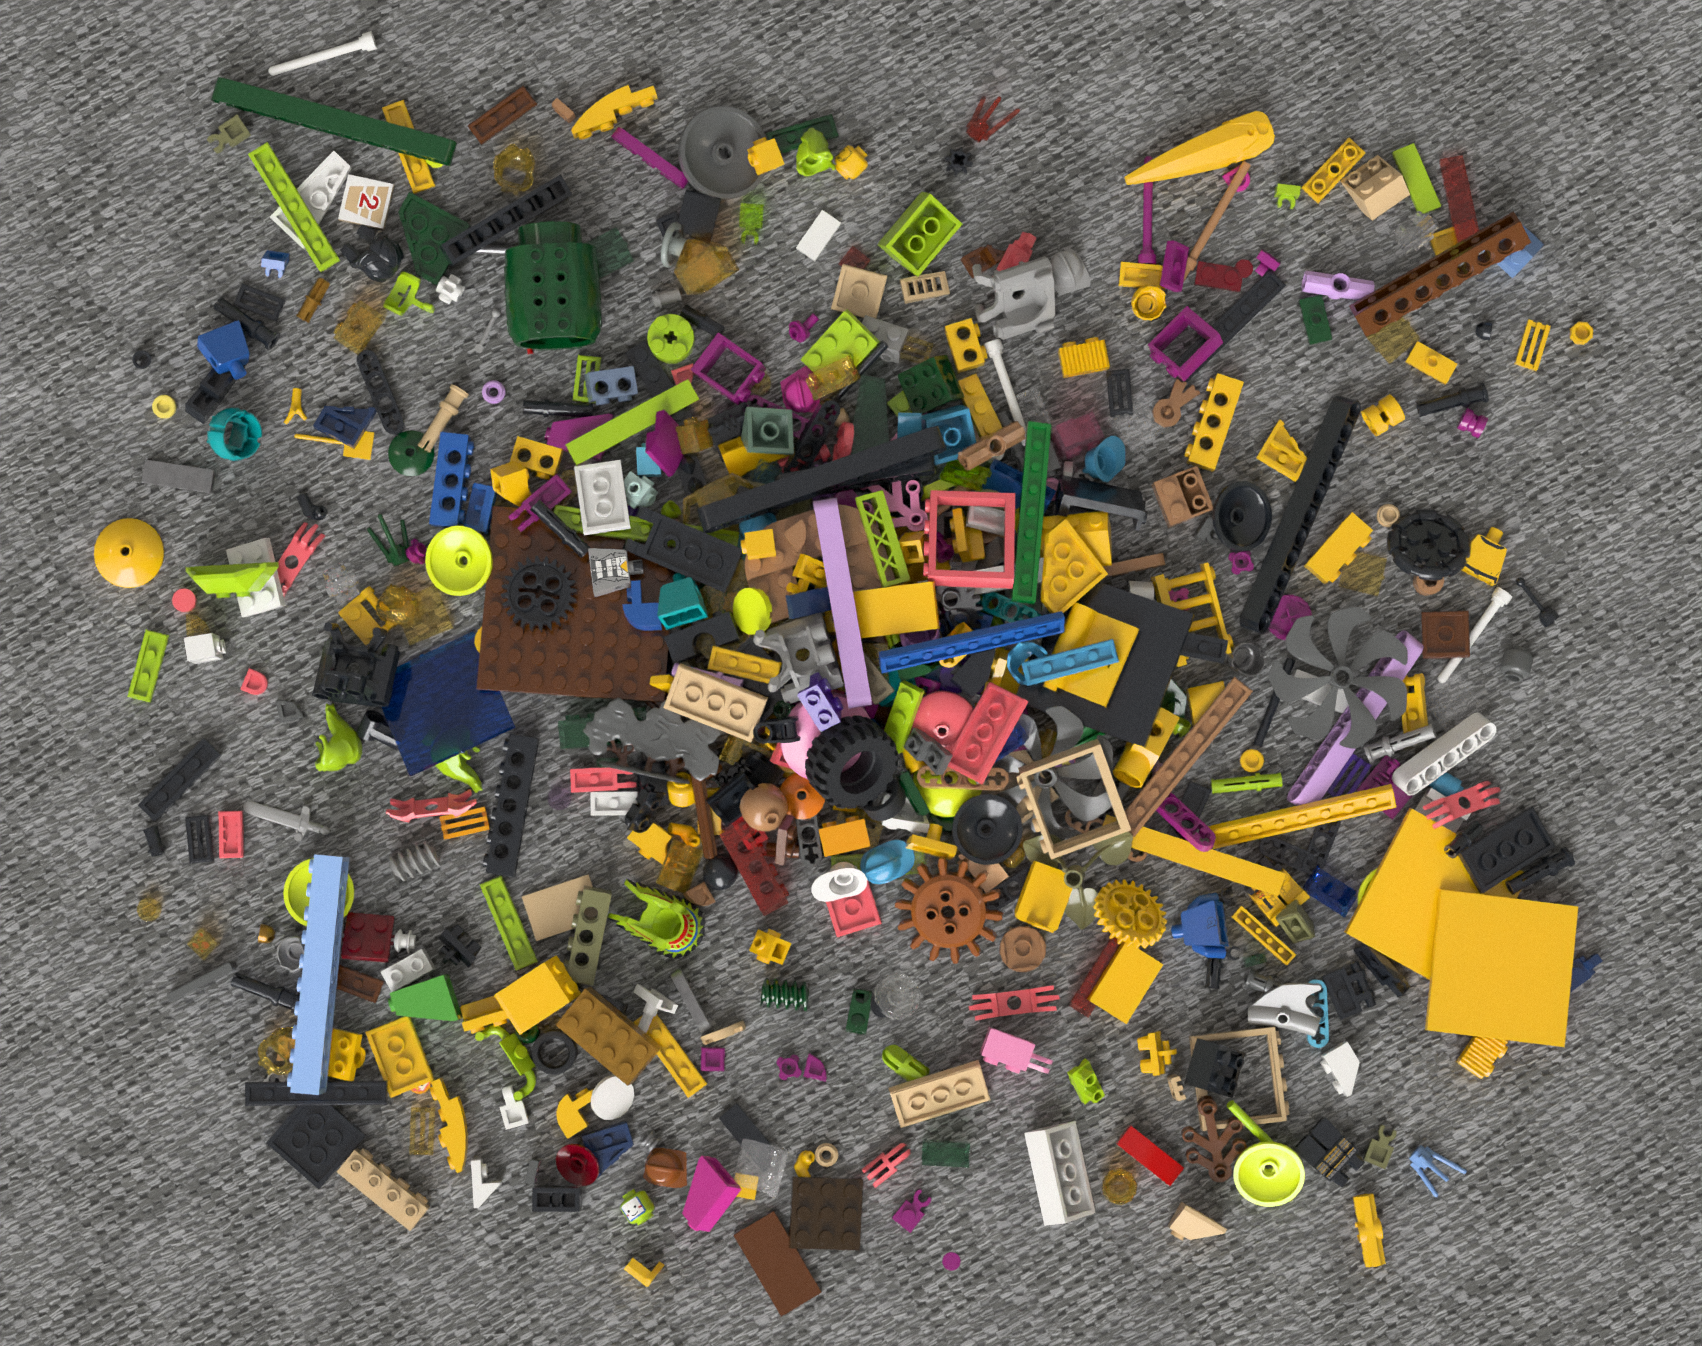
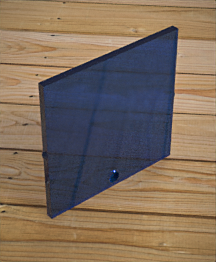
(438, 707)

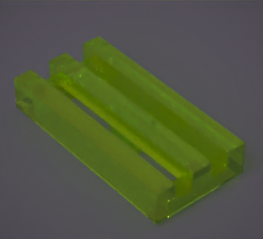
(963, 477)

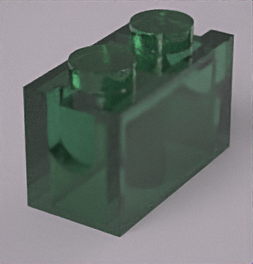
(945, 1153)

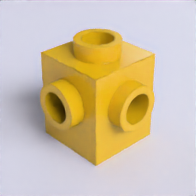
(770, 947)

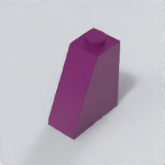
(569, 430)

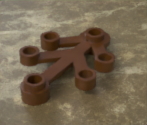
(1215, 1143)

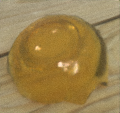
(1122, 1193)

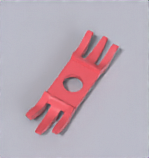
(301, 551)
(1452, 806)
(413, 809)
(1028, 1002)

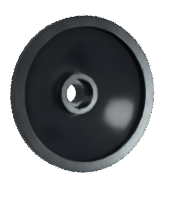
(1251, 516)
(999, 841)

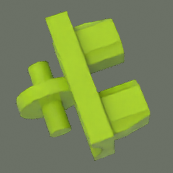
(1086, 1082)

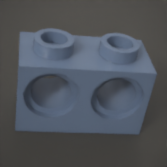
(609, 379)

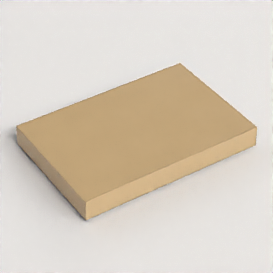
(554, 907)

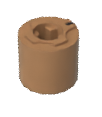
(1427, 587)

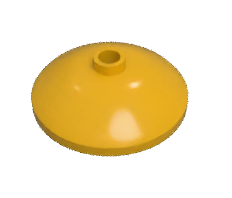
(143, 559)

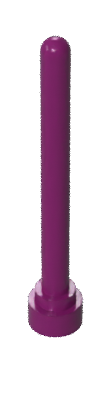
(1147, 254)

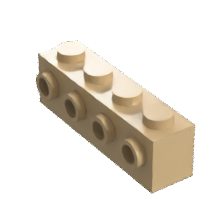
(383, 1188)

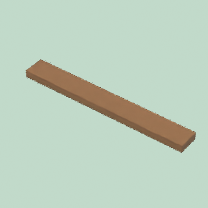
(1186, 754)

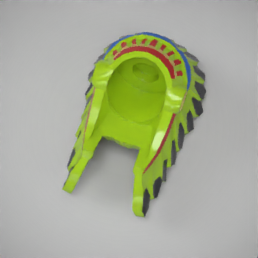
(667, 923)

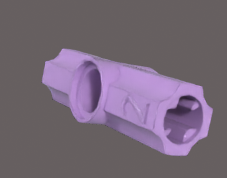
(1324, 284)

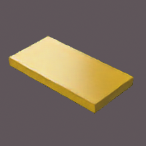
(896, 609)

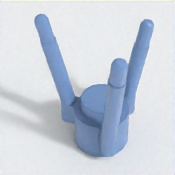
(1422, 1158)

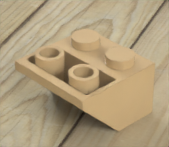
(1375, 187)

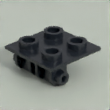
(727, 425)
(761, 769)

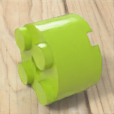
(664, 327)

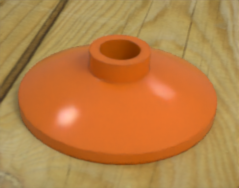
(801, 808)

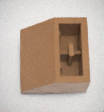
(1182, 496)

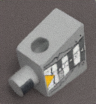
(611, 570)

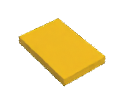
(1125, 982)
(400, 1056)

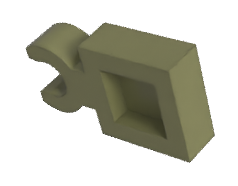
(232, 132)
(1378, 1150)

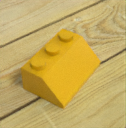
(1092, 528)

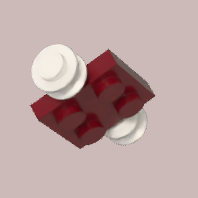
(371, 936)

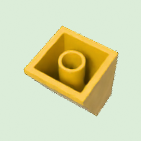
(538, 994)

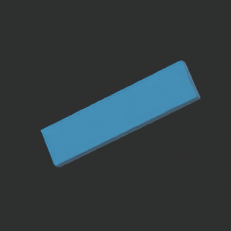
(1070, 662)

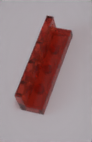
(1079, 1001)

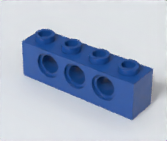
(450, 444)

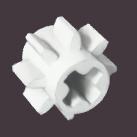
(450, 289)

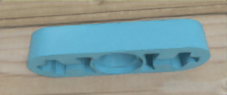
(1325, 1031)

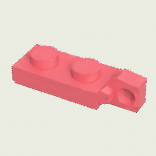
(1017, 252)

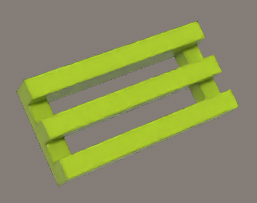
(589, 359)

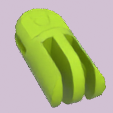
(904, 1063)

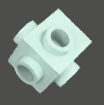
(639, 491)

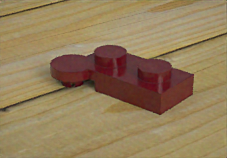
(1223, 276)

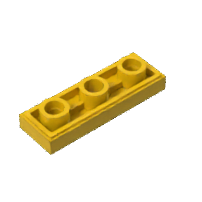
(1324, 180)

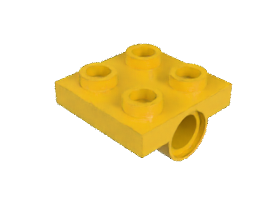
(345, 1054)

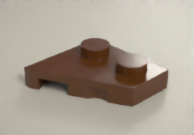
(786, 839)

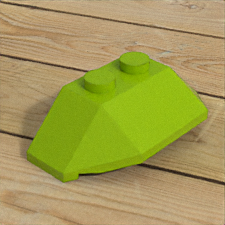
(232, 578)

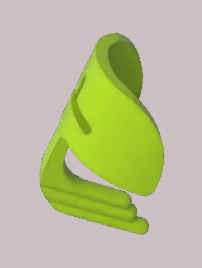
(402, 284)

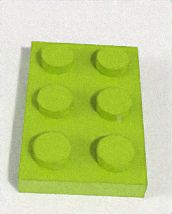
(842, 338)

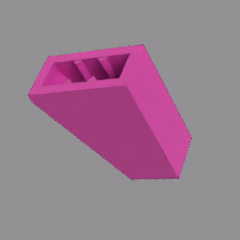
(709, 1194)

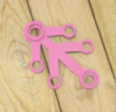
(895, 504)

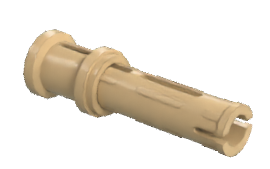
(449, 408)

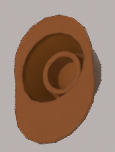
(666, 1168)

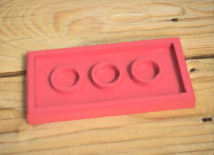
(986, 732)

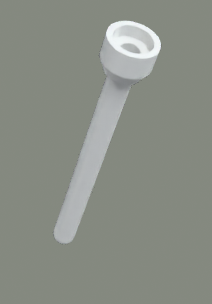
(365, 42)
(994, 349)
(1499, 598)

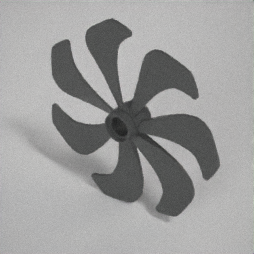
(1378, 646)
(1068, 734)

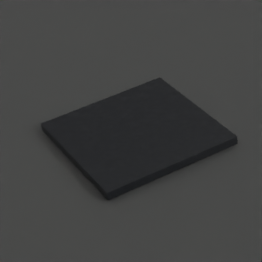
(1144, 676)

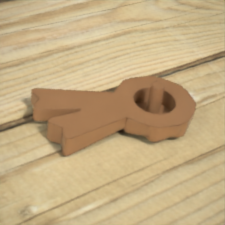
(1168, 411)

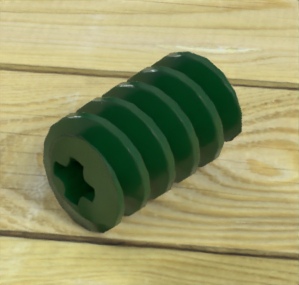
(784, 994)

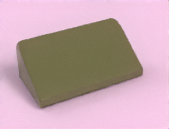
(1296, 922)

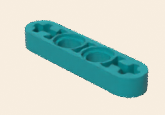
(1003, 606)

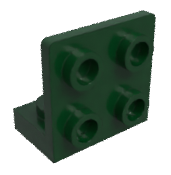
(930, 384)

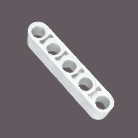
(1443, 754)

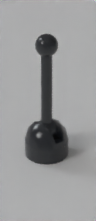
(1546, 615)

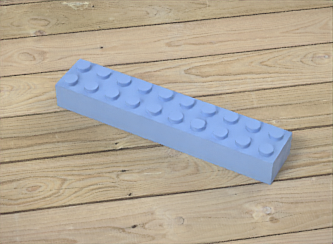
(319, 974)

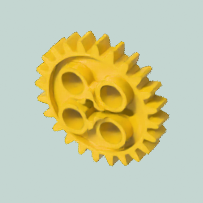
(1130, 914)

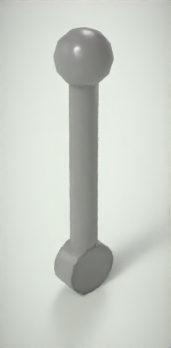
(479, 347)

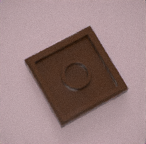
(1445, 634)

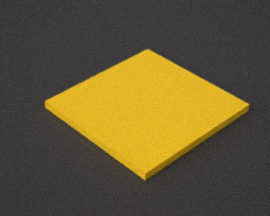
(1402, 898)
(1501, 968)

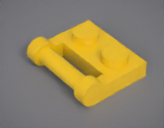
(360, 619)

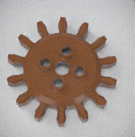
(962, 893)

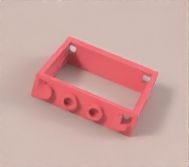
(977, 579)

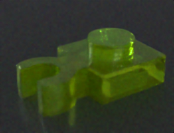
(751, 218)

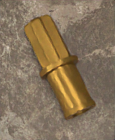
(313, 299)

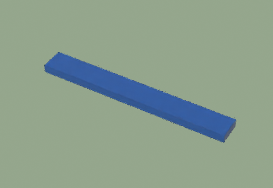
(971, 642)

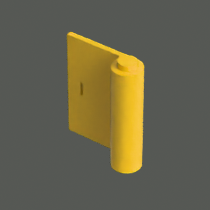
(1086, 628)

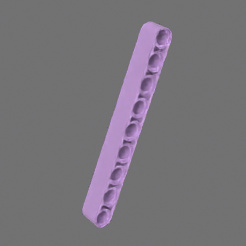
(842, 603)
(1331, 755)

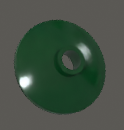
(406, 465)

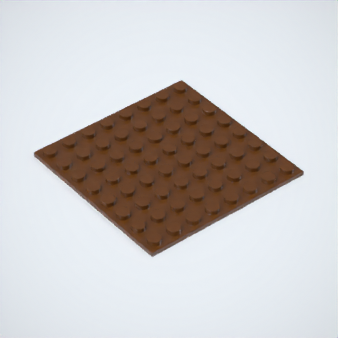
(590, 652)

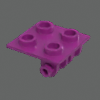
(1382, 776)

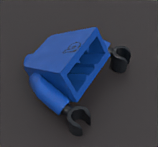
(1205, 926)

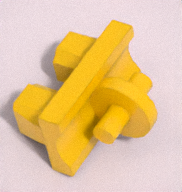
(1158, 1053)

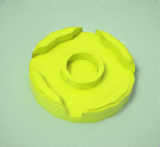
(752, 610)

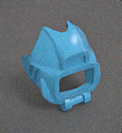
(1019, 655)

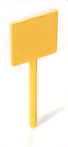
(362, 450)

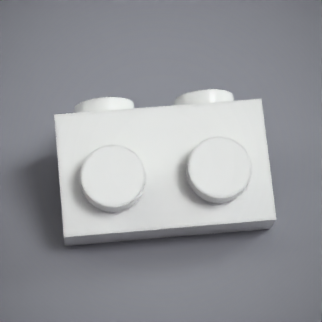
(906, 818)

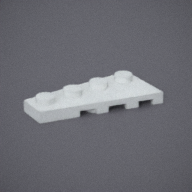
(317, 192)

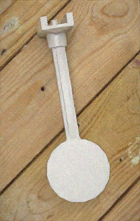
(611, 1096)

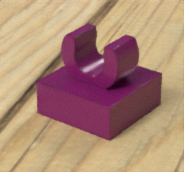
(1267, 261)

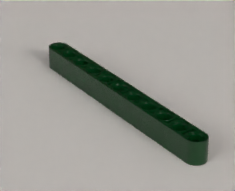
(334, 121)

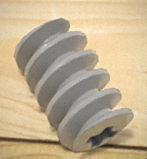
(413, 862)

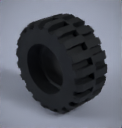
(866, 777)

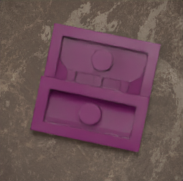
(664, 444)

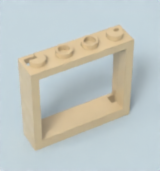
(1087, 838)
(1276, 1063)

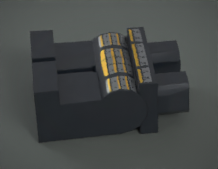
(1334, 1157)

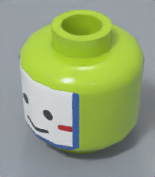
(637, 1207)

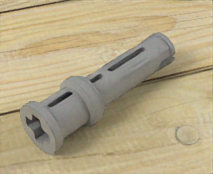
(1389, 745)

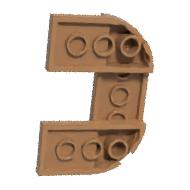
(775, 572)

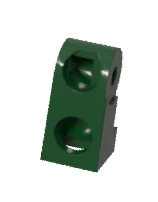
(859, 1011)

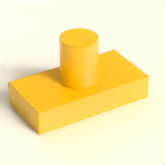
(932, 844)

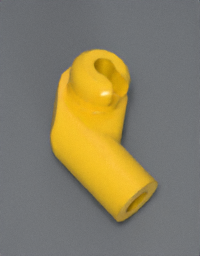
(686, 832)
(803, 1163)

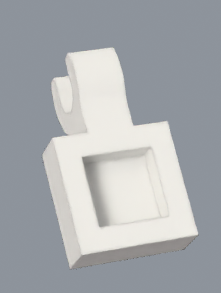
(514, 1111)

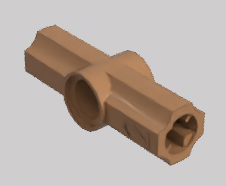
(1002, 440)

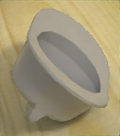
(1069, 272)

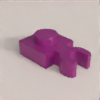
(909, 1213)

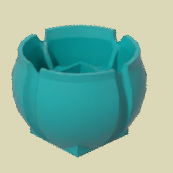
(243, 436)

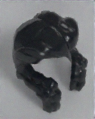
(378, 261)

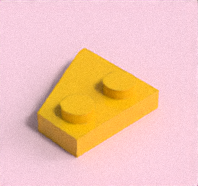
(1282, 453)

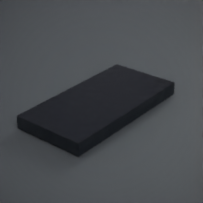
(1506, 849)

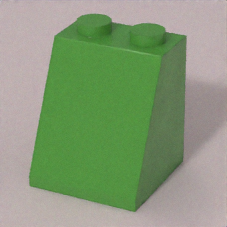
(427, 1000)

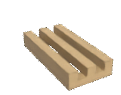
(1175, 1087)

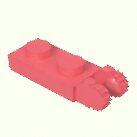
(598, 780)

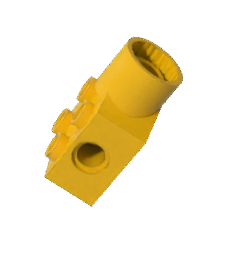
(1138, 761)

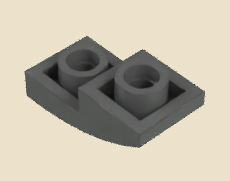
(927, 749)

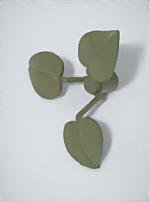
(1081, 901)

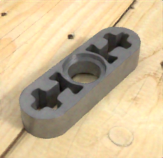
(688, 997)

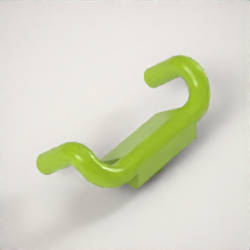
(516, 1053)

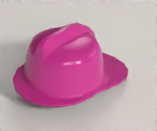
(797, 393)

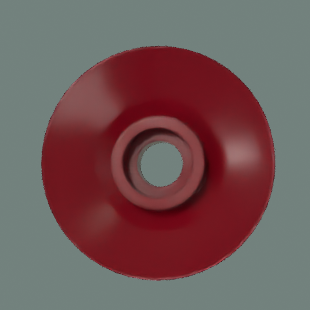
(577, 1164)

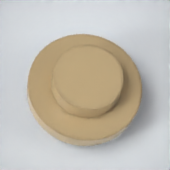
(1387, 515)

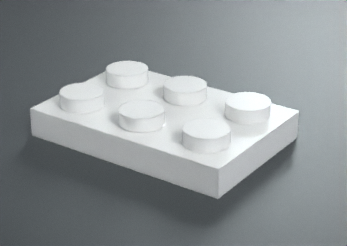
(602, 497)
(271, 594)

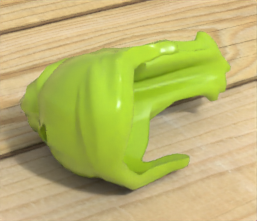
(813, 154)
(342, 748)
(459, 770)

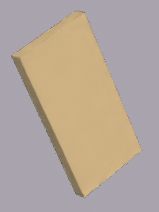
(715, 702)
(939, 1093)

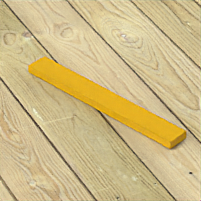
(1303, 816)
(1209, 862)

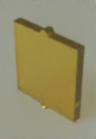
(1393, 339)
(1363, 574)

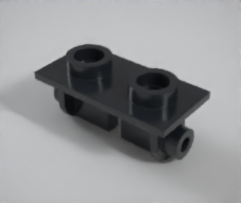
(639, 817)

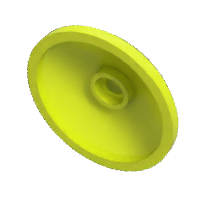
(445, 560)
(944, 801)
(295, 892)
(1271, 1185)

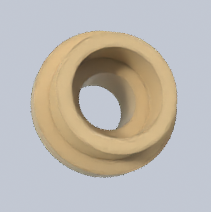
(826, 1162)

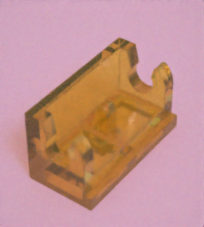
(832, 377)

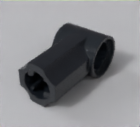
(376, 728)

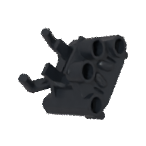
(375, 677)

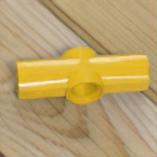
(1369, 1230)

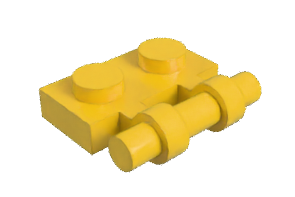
(808, 571)

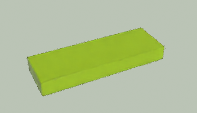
(1416, 179)
(148, 666)

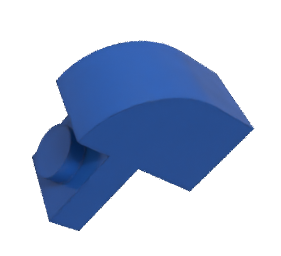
(639, 614)

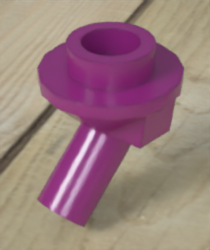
(800, 331)

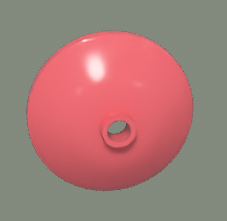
(946, 711)

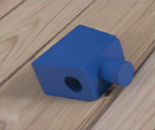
(225, 349)

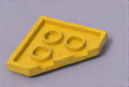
(1067, 568)

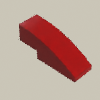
(1149, 1155)

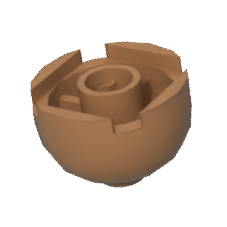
(764, 807)

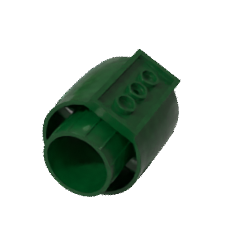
(552, 288)

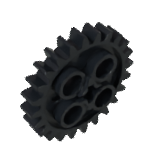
(544, 574)
(963, 605)

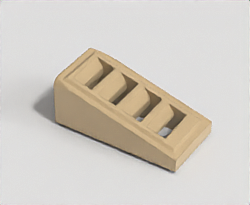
(908, 298)

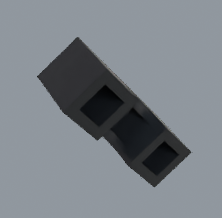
(683, 642)

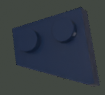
(344, 423)
(608, 1144)

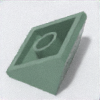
(768, 431)

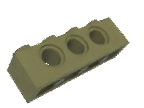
(599, 899)

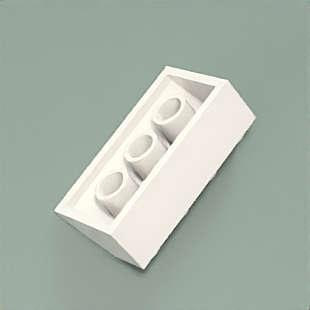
(1059, 1173)

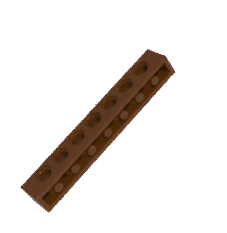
(1443, 263)

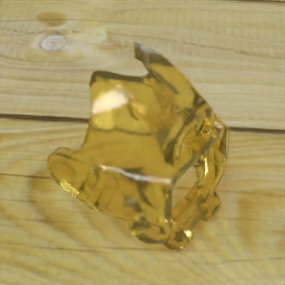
(516, 159)
(282, 1043)

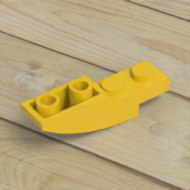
(602, 114)
(456, 1133)

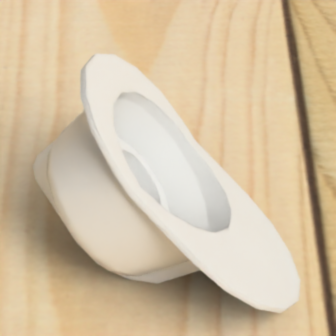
(840, 882)

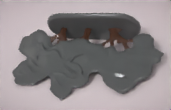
(659, 737)

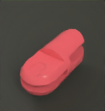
(887, 1163)

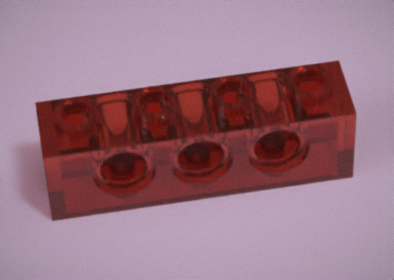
(766, 901)

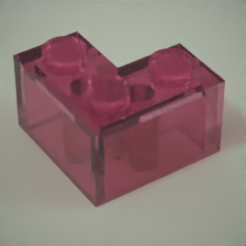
(1076, 434)

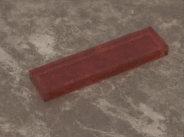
(1459, 197)

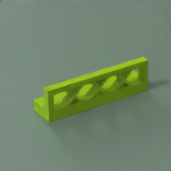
(888, 538)

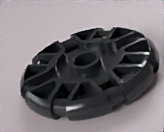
(1433, 534)

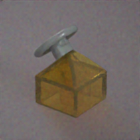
(700, 262)

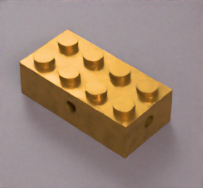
(608, 1036)

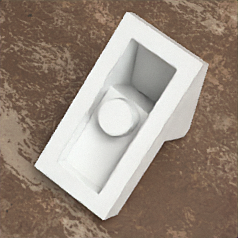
(481, 1189)

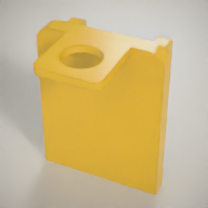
(1043, 897)

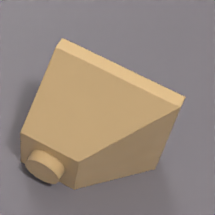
(1193, 1224)

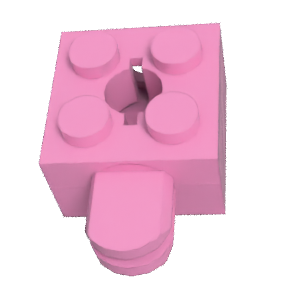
(1011, 1051)

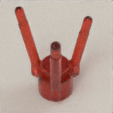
(978, 129)

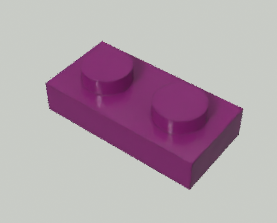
(1174, 266)

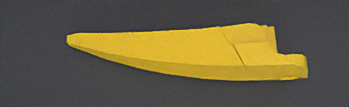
(1215, 149)

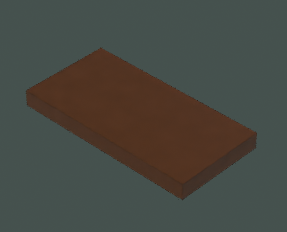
(777, 1265)

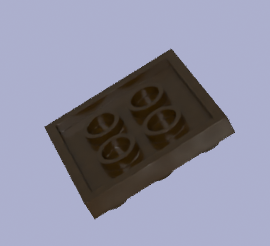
(825, 1213)

